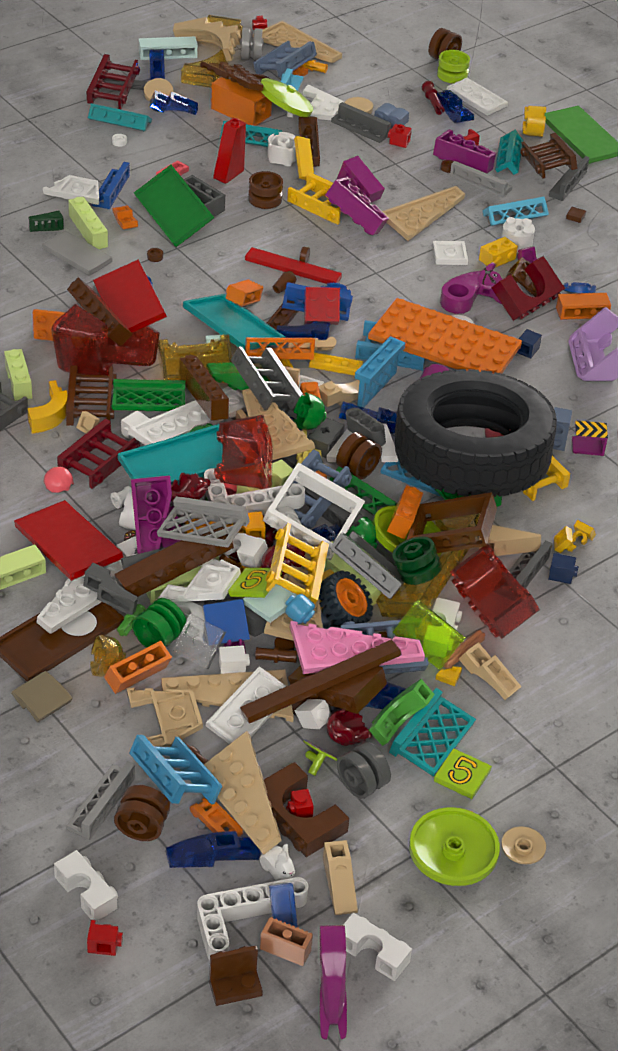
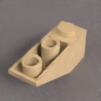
(512, 541)
(340, 877)

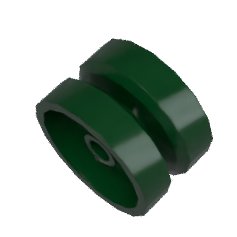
(417, 560)

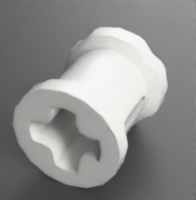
(119, 498)

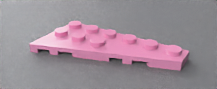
(326, 647)

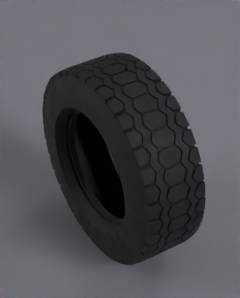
(475, 463)

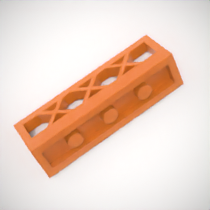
(283, 353)

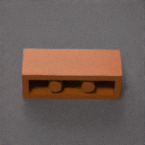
(581, 305)
(405, 512)
(137, 667)

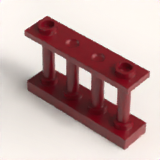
(102, 73)
(93, 440)

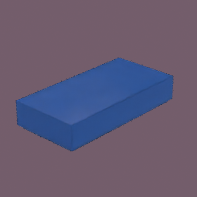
(283, 903)

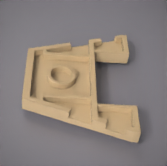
(175, 713)

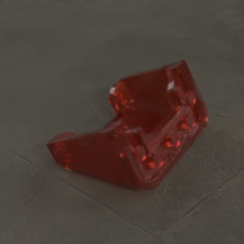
(78, 340)
(137, 350)
(246, 453)

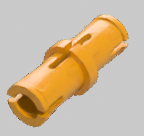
(313, 65)

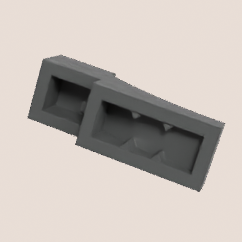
(108, 591)

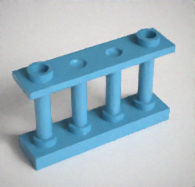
(365, 349)
(166, 778)

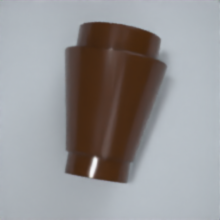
(280, 284)

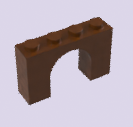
(350, 694)
(305, 833)

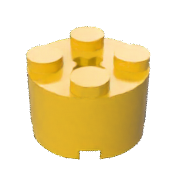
(535, 121)

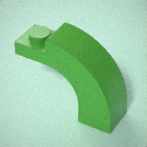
(399, 710)

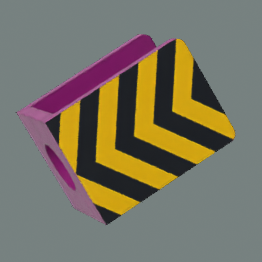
(590, 438)

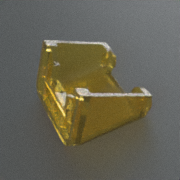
(207, 353)

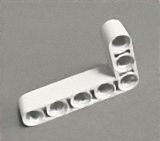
(254, 500)
(245, 902)

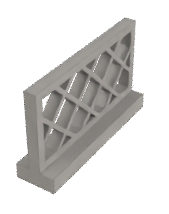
(204, 511)

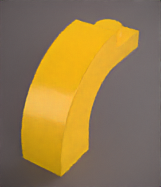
(51, 414)

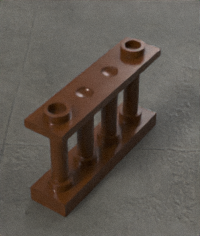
(556, 146)
(75, 389)

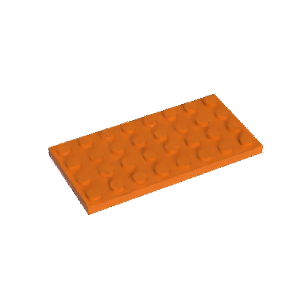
(445, 338)

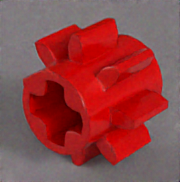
(259, 22)

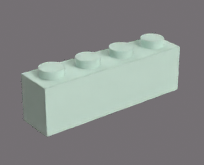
(173, 47)

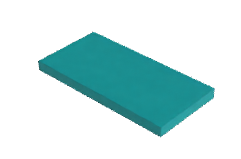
(231, 320)
(181, 454)

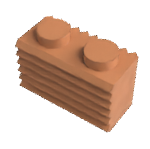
(286, 941)

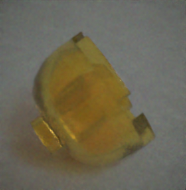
(106, 653)

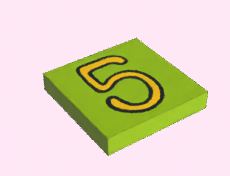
(250, 583)
(462, 773)

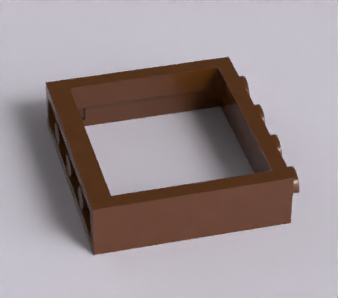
(458, 538)

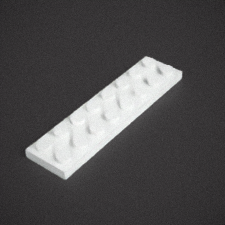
(182, 420)

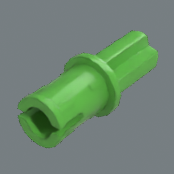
(126, 626)

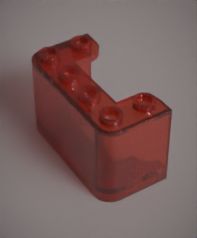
(493, 592)

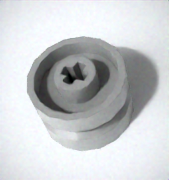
(251, 44)

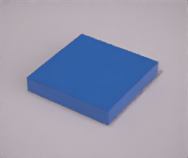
(229, 617)

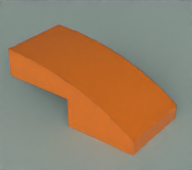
(125, 217)

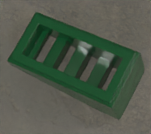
(52, 226)

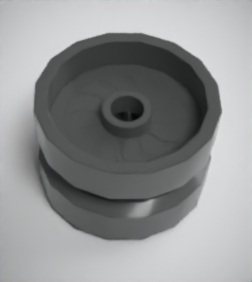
(363, 770)

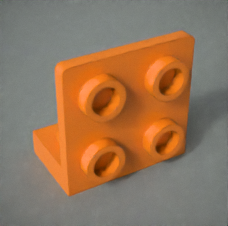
(43, 323)

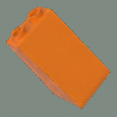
(240, 102)

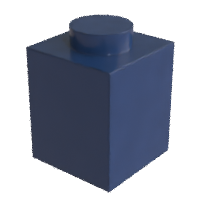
(530, 343)
(563, 568)

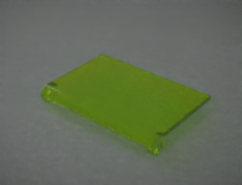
(435, 634)

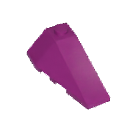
(151, 506)

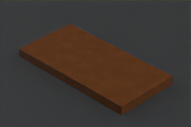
(34, 650)

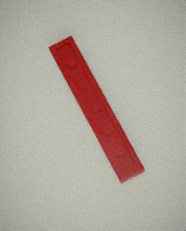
(296, 267)

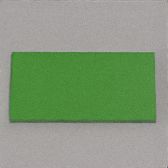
(582, 133)

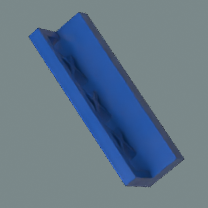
(115, 187)
(296, 293)

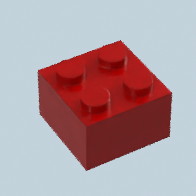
(322, 305)

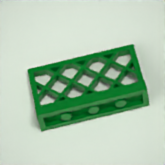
(148, 389)

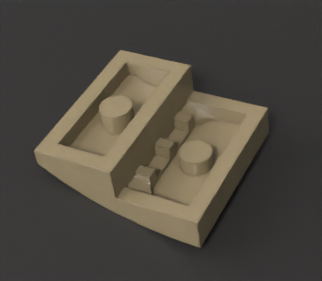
(42, 696)

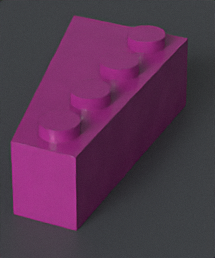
(455, 148)
(356, 206)

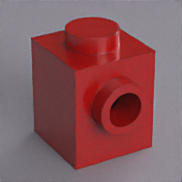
(400, 135)

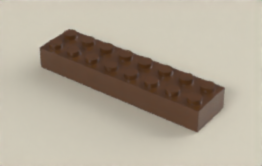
(309, 129)

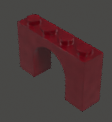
(517, 302)

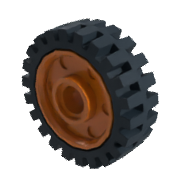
(345, 599)

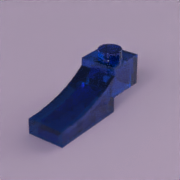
(156, 63)
(174, 101)
(314, 330)

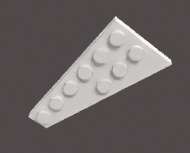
(71, 602)

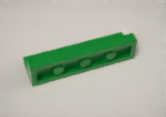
(366, 490)

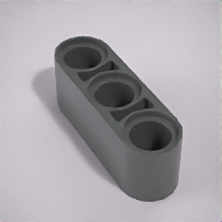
(365, 424)

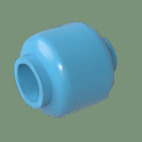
(300, 608)

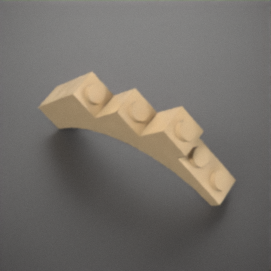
(214, 33)

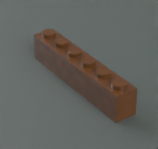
(95, 306)
(204, 388)
(168, 564)

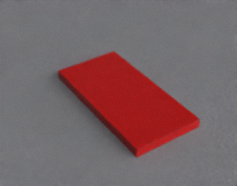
(130, 296)
(68, 539)

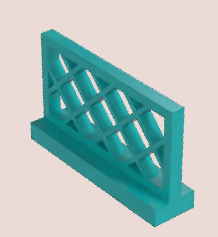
(416, 725)

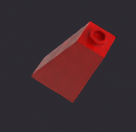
(231, 151)

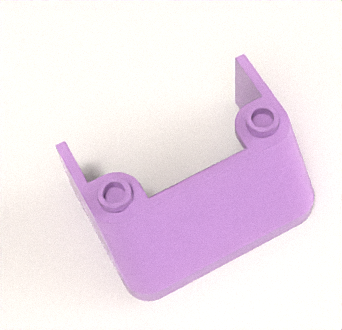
(588, 346)

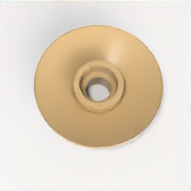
(523, 838)

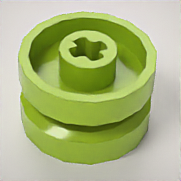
(453, 66)

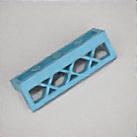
(516, 207)

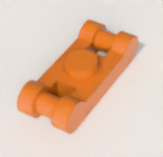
(215, 817)

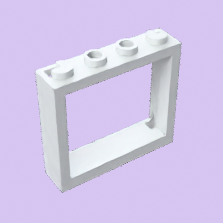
(325, 489)

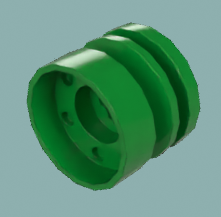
(159, 622)

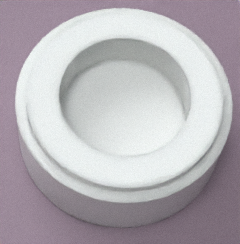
(119, 140)

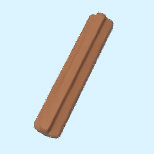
(476, 637)

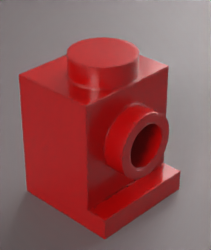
(300, 804)
(103, 939)

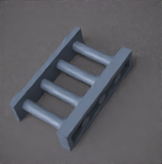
(285, 57)
(342, 479)
(387, 626)

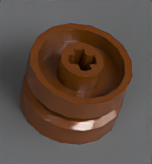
(444, 40)
(265, 189)
(359, 455)
(142, 813)

